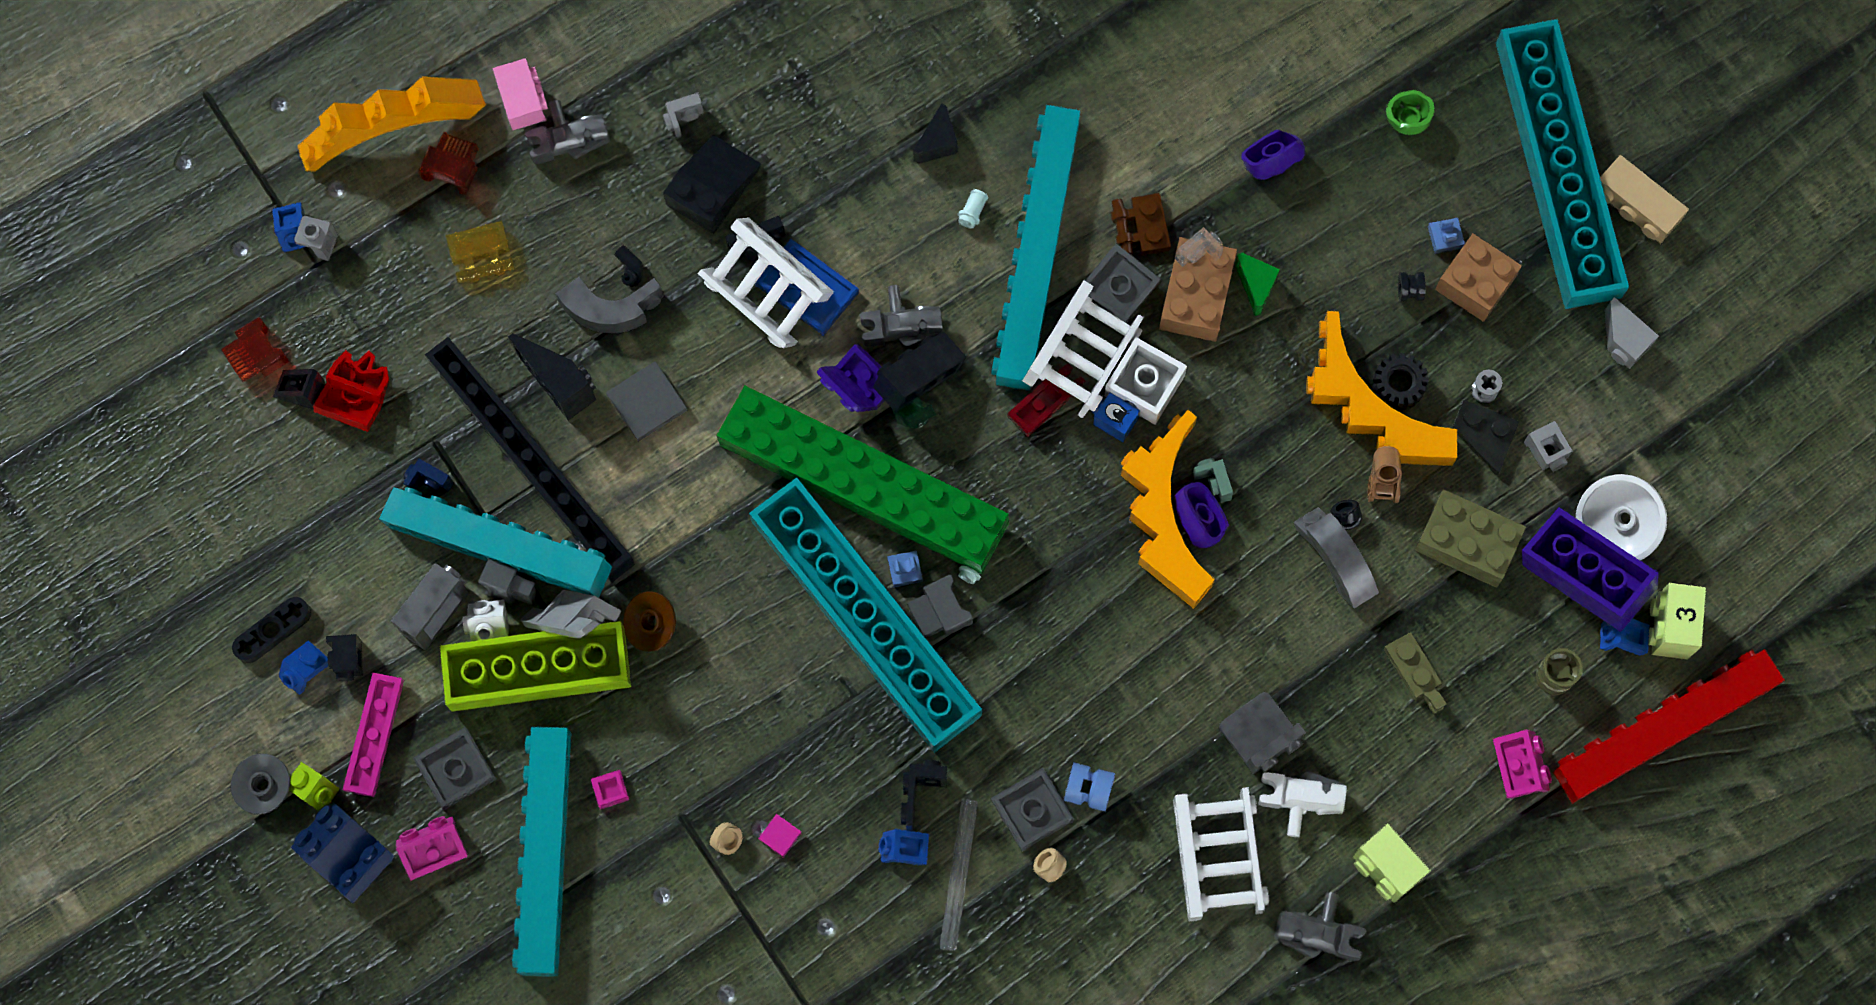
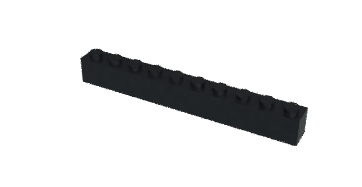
(527, 456)

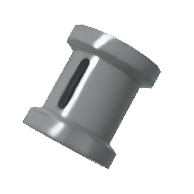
(1484, 378)

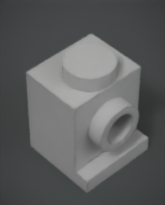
(1549, 437)

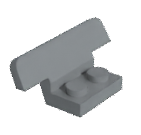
(570, 614)

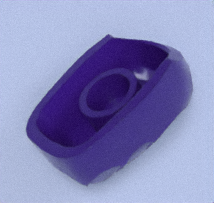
(1273, 154)
(1200, 515)

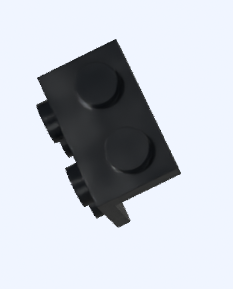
(930, 775)

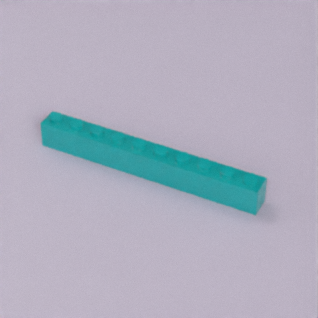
(1038, 246)

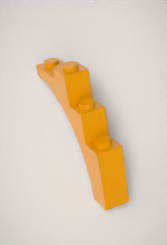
(389, 110)
(1368, 414)
(1167, 555)

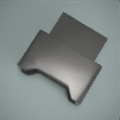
(506, 584)
(939, 609)

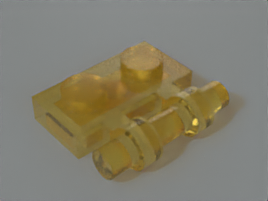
(478, 244)

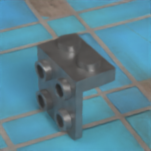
(1261, 733)

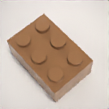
(1198, 295)

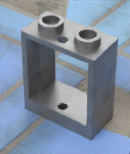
(431, 605)

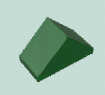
(1257, 280)

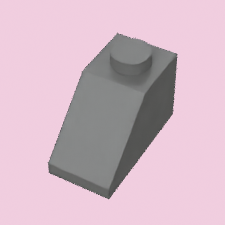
(1626, 334)

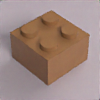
(1478, 277)

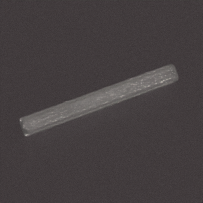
(958, 875)

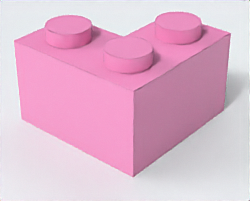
(521, 93)

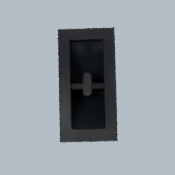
(937, 139)
(300, 387)

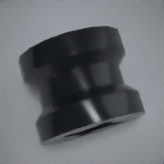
(1411, 286)

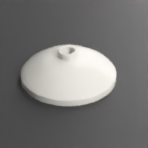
(1619, 494)

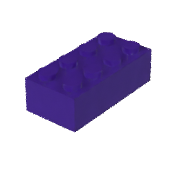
(1590, 569)

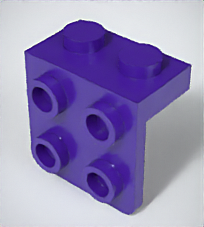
(854, 380)

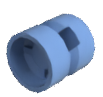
(1099, 791)

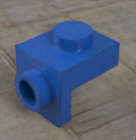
(302, 666)

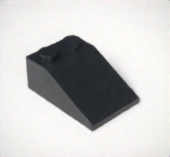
(710, 183)
(558, 376)

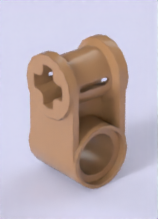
(1385, 475)

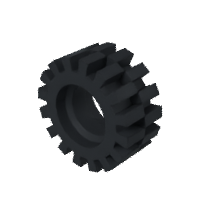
(1412, 369)

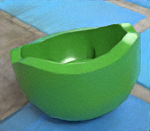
(1409, 119)

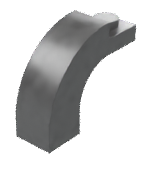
(608, 315)
(1340, 555)

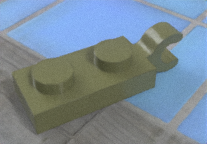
(1416, 671)

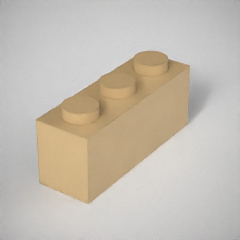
(1641, 200)

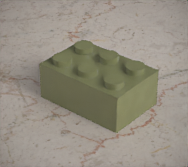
(1470, 538)

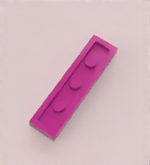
(373, 735)

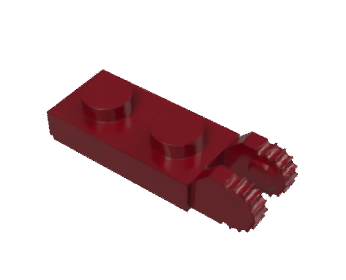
(1041, 403)

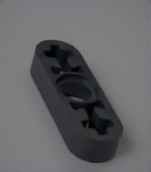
(270, 643)

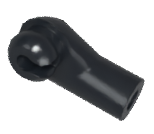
(633, 266)

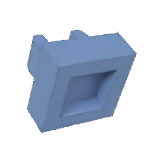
(1446, 235)
(905, 569)

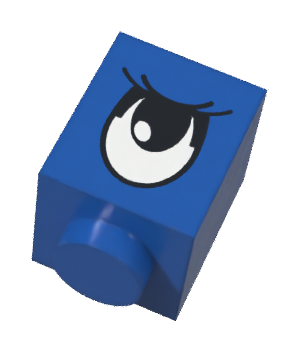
(1115, 417)

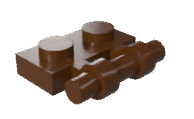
(1149, 222)

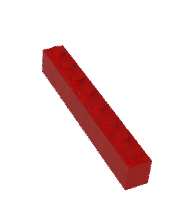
(1667, 726)

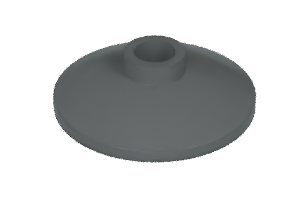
(248, 779)

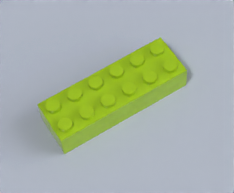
(534, 667)

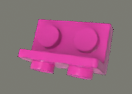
(1522, 763)
(430, 847)

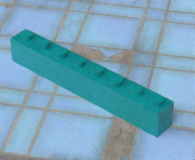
(487, 538)
(543, 852)

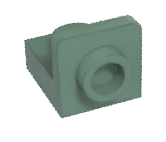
(1219, 482)

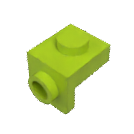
(312, 787)

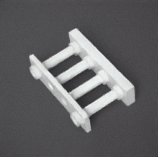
(790, 270)
(1056, 347)
(1195, 872)

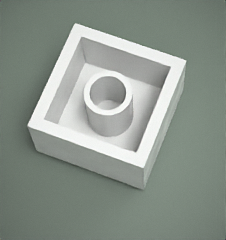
(1146, 379)

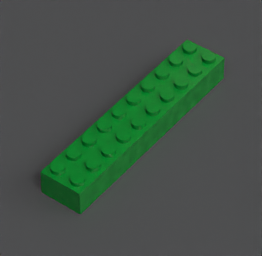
(863, 479)

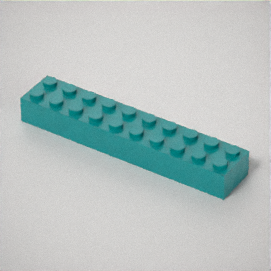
(1561, 164)
(865, 615)

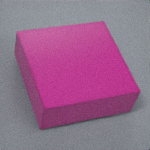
(610, 789)
(780, 835)

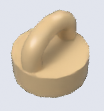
(726, 838)
(1050, 865)

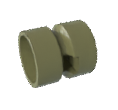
(1559, 671)

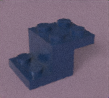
(342, 851)

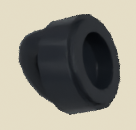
(1347, 513)

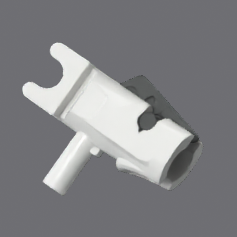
(1304, 794)

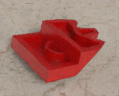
(353, 391)

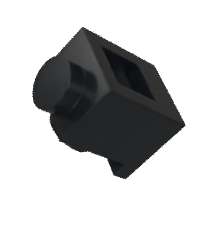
(345, 656)

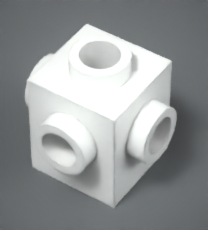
(486, 620)

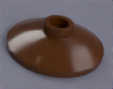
(640, 617)

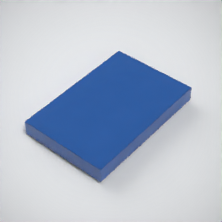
(817, 315)

